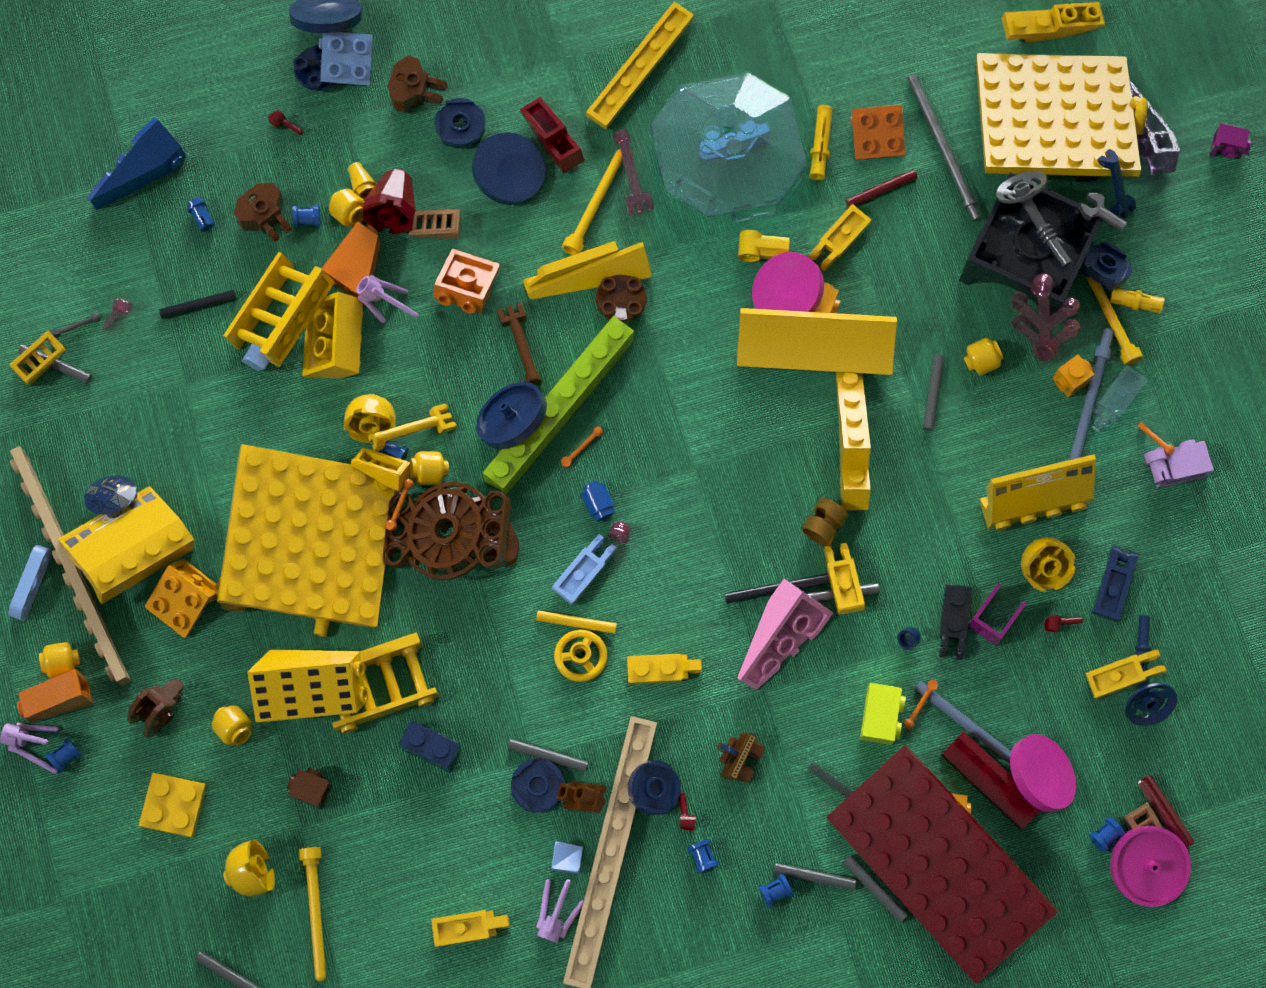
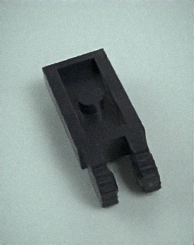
(955, 618)

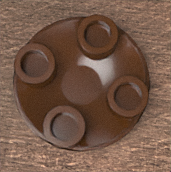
(621, 297)

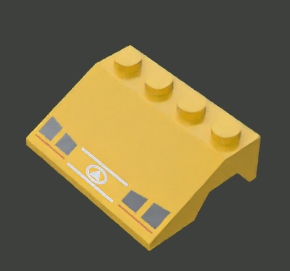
(1039, 493)
(128, 547)

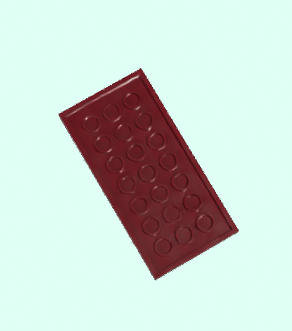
(941, 864)

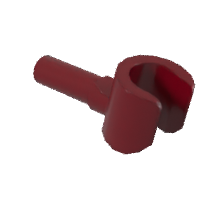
(278, 118)
(1053, 623)
(687, 822)

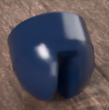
(910, 640)

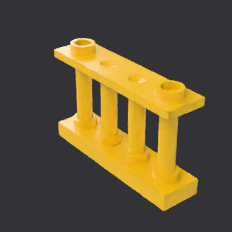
(295, 318)
(382, 656)

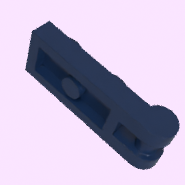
(1114, 584)

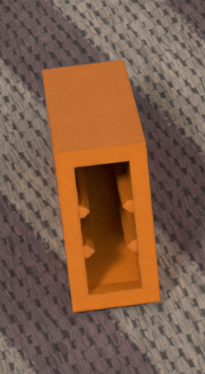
(354, 258)
(55, 696)

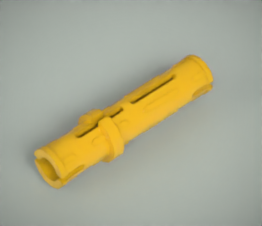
(820, 151)

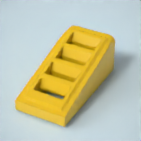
(17, 364)
(382, 467)

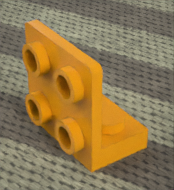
(181, 596)

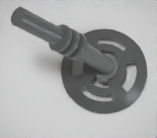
(1024, 194)

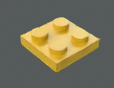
(172, 805)

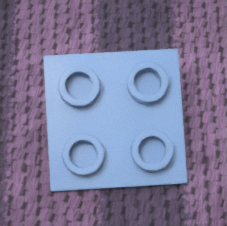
(346, 58)

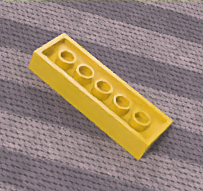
(816, 341)

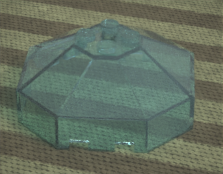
(730, 174)

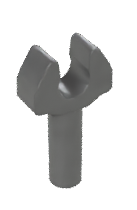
(1100, 211)

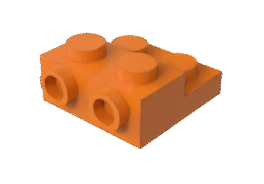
(465, 281)

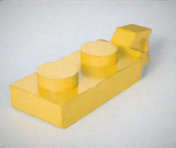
(661, 668)
(467, 927)

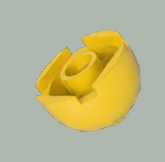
(368, 415)
(1048, 564)
(247, 870)

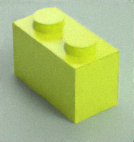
(881, 714)

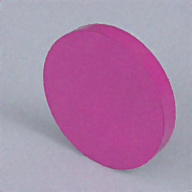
(788, 284)
(1043, 773)
(1150, 866)

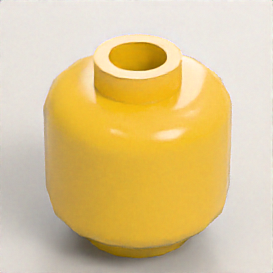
(346, 207)
(983, 356)
(428, 468)
(58, 659)
(232, 725)

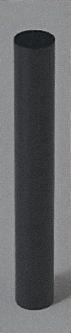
(197, 304)

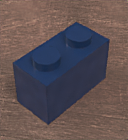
(430, 746)

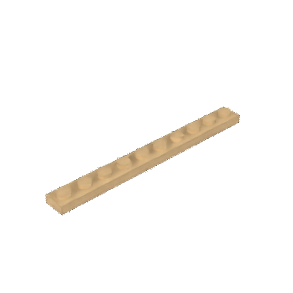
(73, 575)
(608, 858)

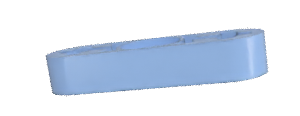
(30, 582)

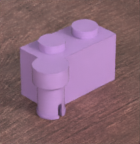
(1186, 464)

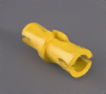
(1137, 300)

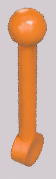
(1169, 449)
(567, 461)
(391, 524)
(932, 685)

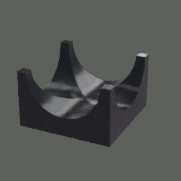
(1014, 254)

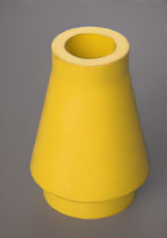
(360, 180)

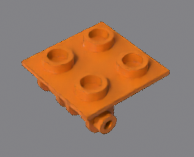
(878, 131)

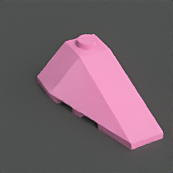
(785, 624)

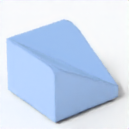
(255, 358)
(567, 858)

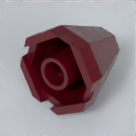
(391, 203)

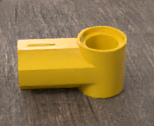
(756, 246)

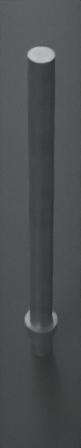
(969, 202)

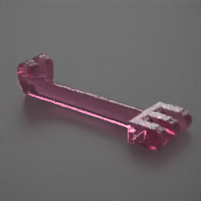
(622, 138)

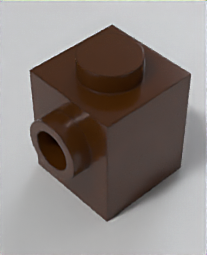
(309, 787)

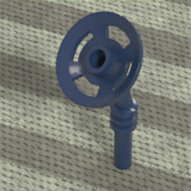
(1147, 695)

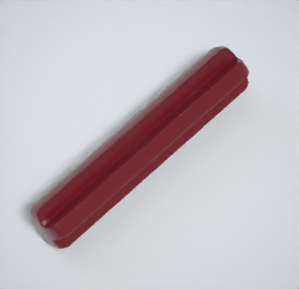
(1165, 810)

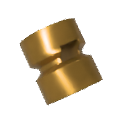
(823, 524)

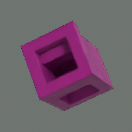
(1230, 141)

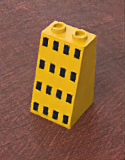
(307, 684)

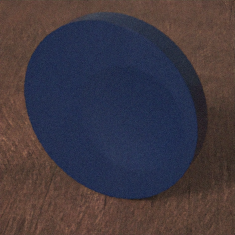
(325, 15)
(508, 168)
(511, 415)

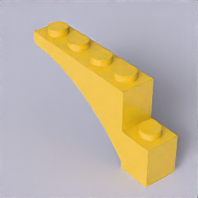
(853, 441)

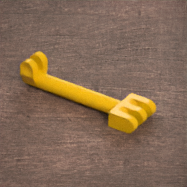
(436, 419)

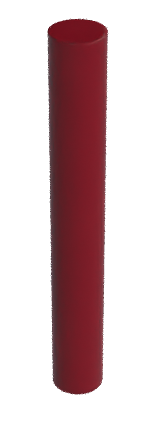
(881, 188)

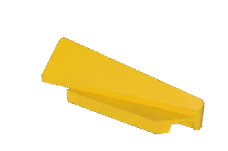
(588, 270)

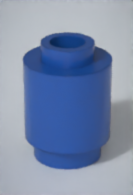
(598, 501)

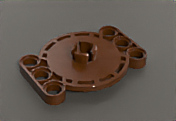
(438, 511)

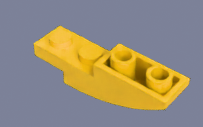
(1051, 24)

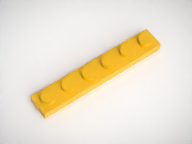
(639, 65)

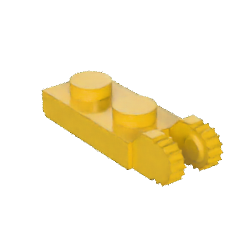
(841, 235)
(844, 581)
(1123, 674)

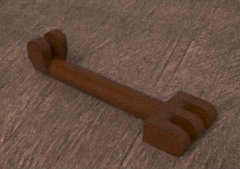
(514, 319)

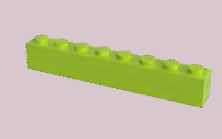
(562, 403)

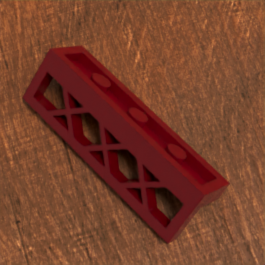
(990, 780)

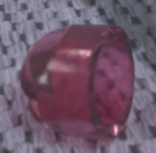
(619, 532)

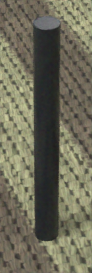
(770, 589)

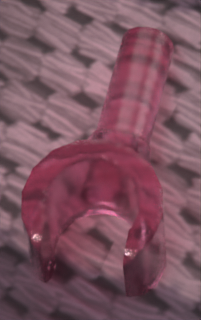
(119, 306)

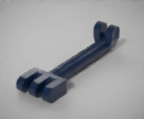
(1124, 202)

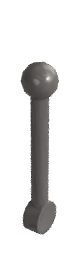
(95, 316)

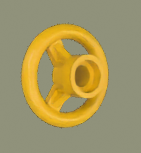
(560, 657)

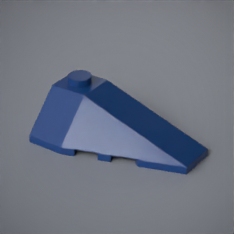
(149, 159)

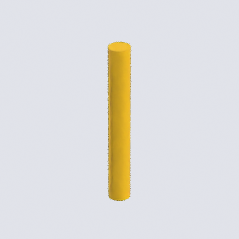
(578, 622)

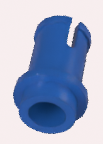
(200, 213)

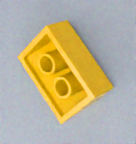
(334, 338)

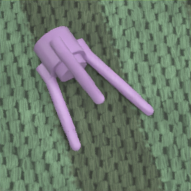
(370, 290)
(18, 735)
(551, 927)

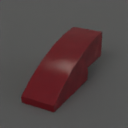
(552, 135)

